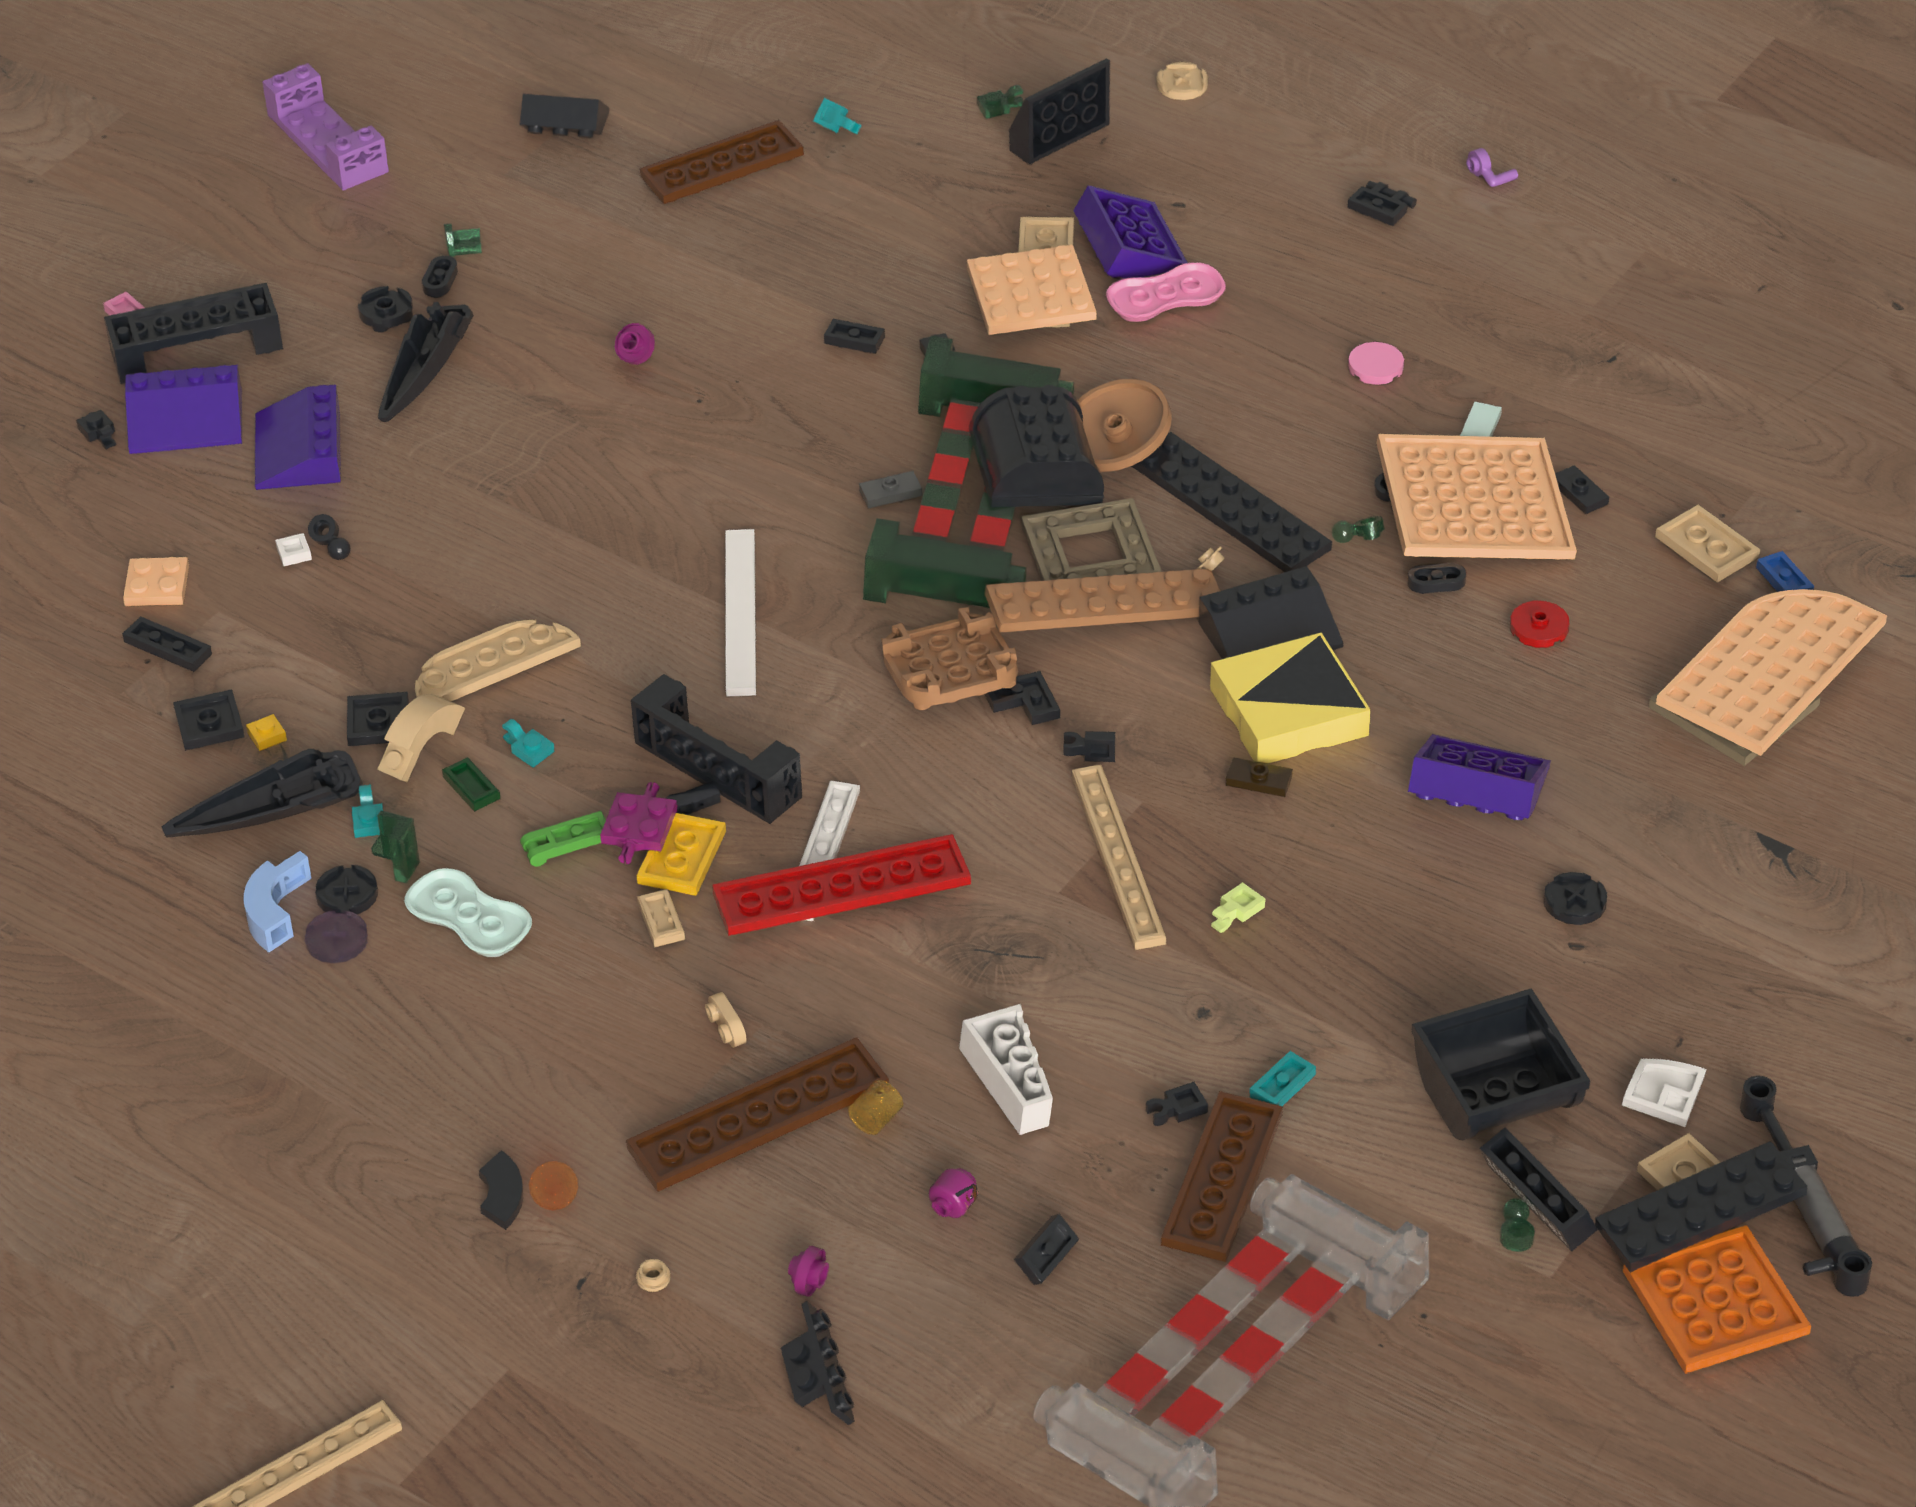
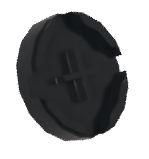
(346, 889)
(1575, 898)

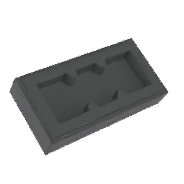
(890, 489)

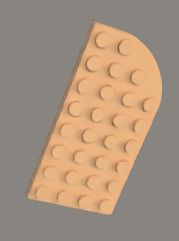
(1770, 664)

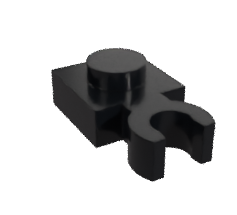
(1181, 1102)

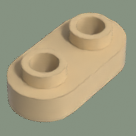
(728, 1022)

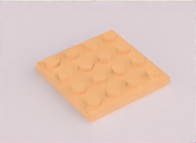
(1031, 289)

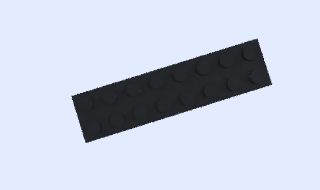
(1233, 505)

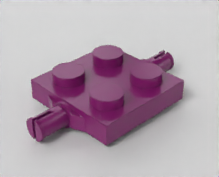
(638, 822)

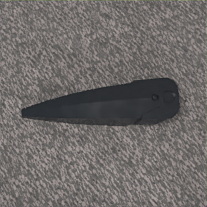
(423, 354)
(276, 792)

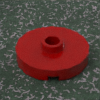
(1539, 623)

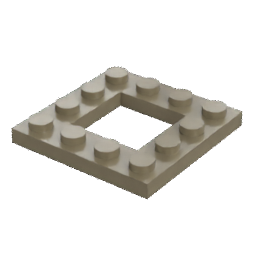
(1121, 516)

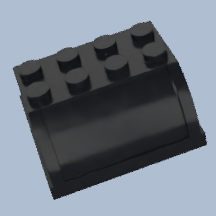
(1035, 449)
(1496, 1064)

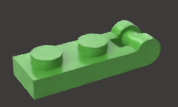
(563, 838)

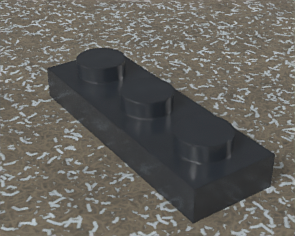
(167, 644)

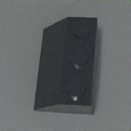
(563, 115)

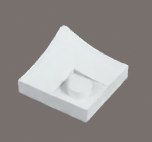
(1664, 1089)

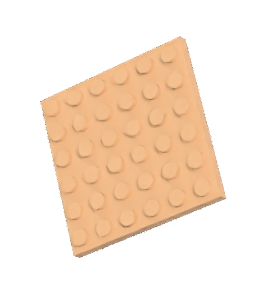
(1475, 497)

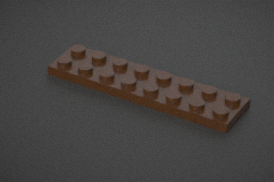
(754, 1114)

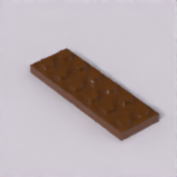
(721, 161)
(1222, 1176)

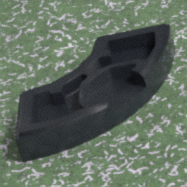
(504, 1192)

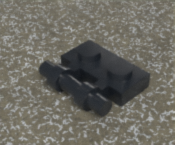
(1381, 202)

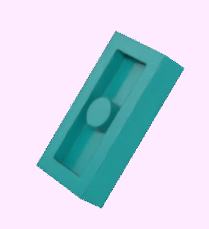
(1283, 1080)

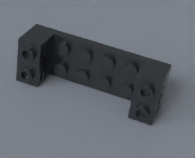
(191, 321)
(760, 785)

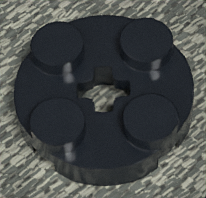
(397, 310)

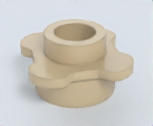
(1211, 559)

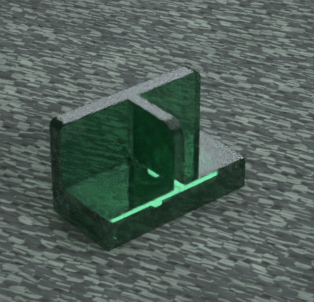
(397, 843)

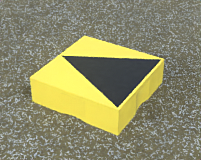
(1290, 699)

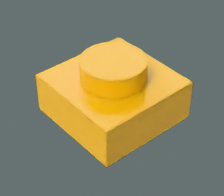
(266, 732)

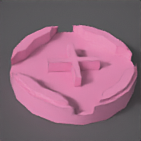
(1376, 362)

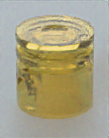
(875, 1110)

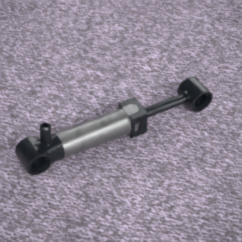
(1830, 1231)

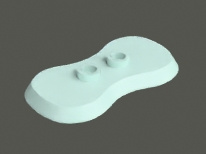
(455, 901)

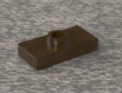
(1259, 777)

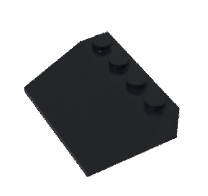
(1062, 113)
(1267, 614)

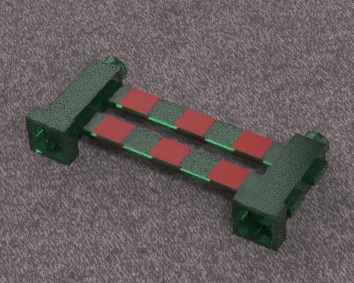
(926, 561)

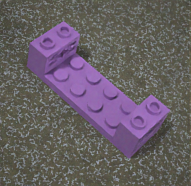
(299, 109)

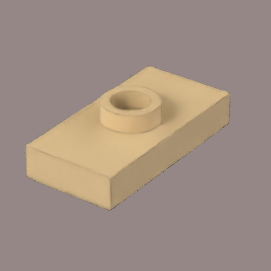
(661, 918)

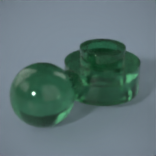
(1368, 528)
(1517, 1232)

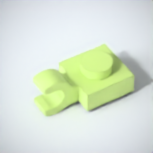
(1238, 903)

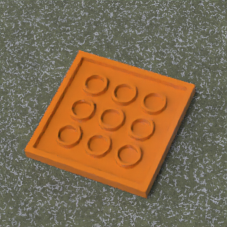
(1718, 1300)

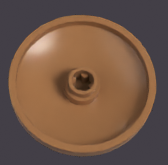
(1124, 422)

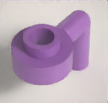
(1480, 165)

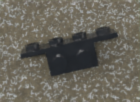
(815, 1367)

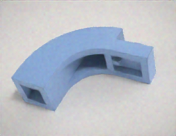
(263, 892)

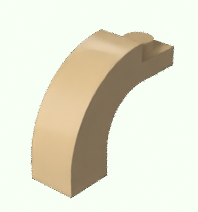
(412, 730)

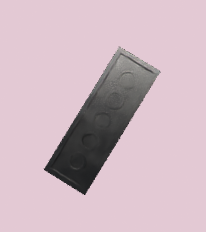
(1700, 1206)

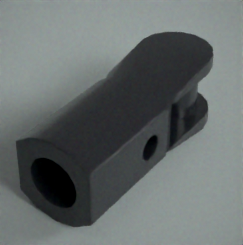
(696, 798)

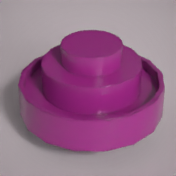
(634, 343)
(808, 1270)

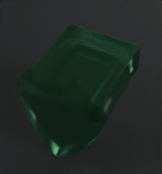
(462, 241)

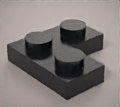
(1030, 693)

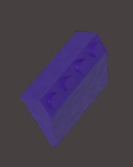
(1127, 234)
(183, 409)
(299, 440)
(1478, 777)

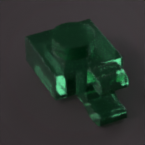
(998, 104)

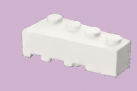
(1008, 1066)

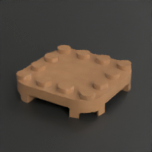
(949, 660)

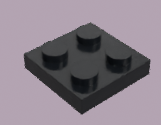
(372, 716)
(208, 719)

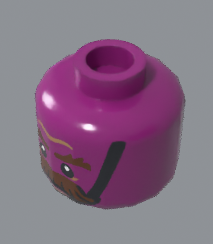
(953, 1193)

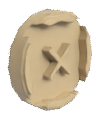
(1182, 81)

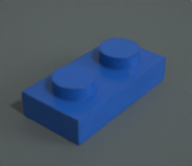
(1782, 573)

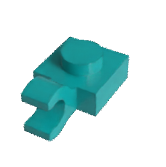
(834, 116)
(528, 746)
(365, 816)

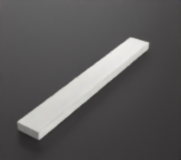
(740, 613)

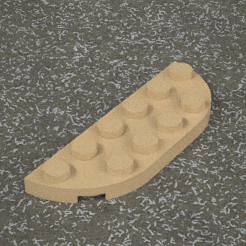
(493, 658)

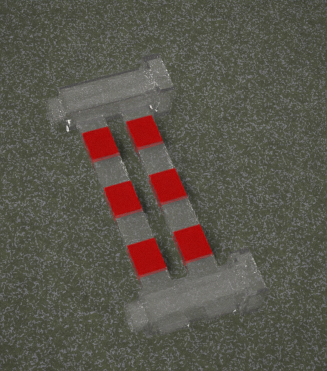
(1168, 1460)

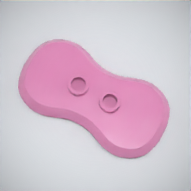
(1181, 287)

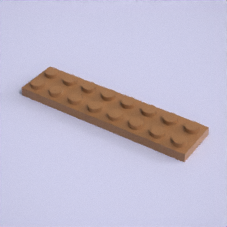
(1099, 600)

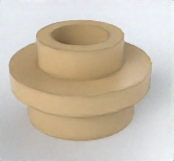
(656, 1269)

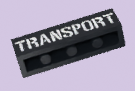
(1539, 1189)

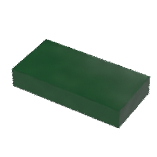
(471, 784)

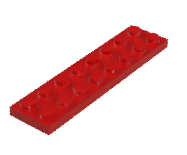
(841, 884)

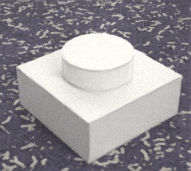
(293, 549)

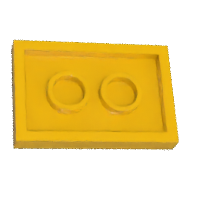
(684, 856)

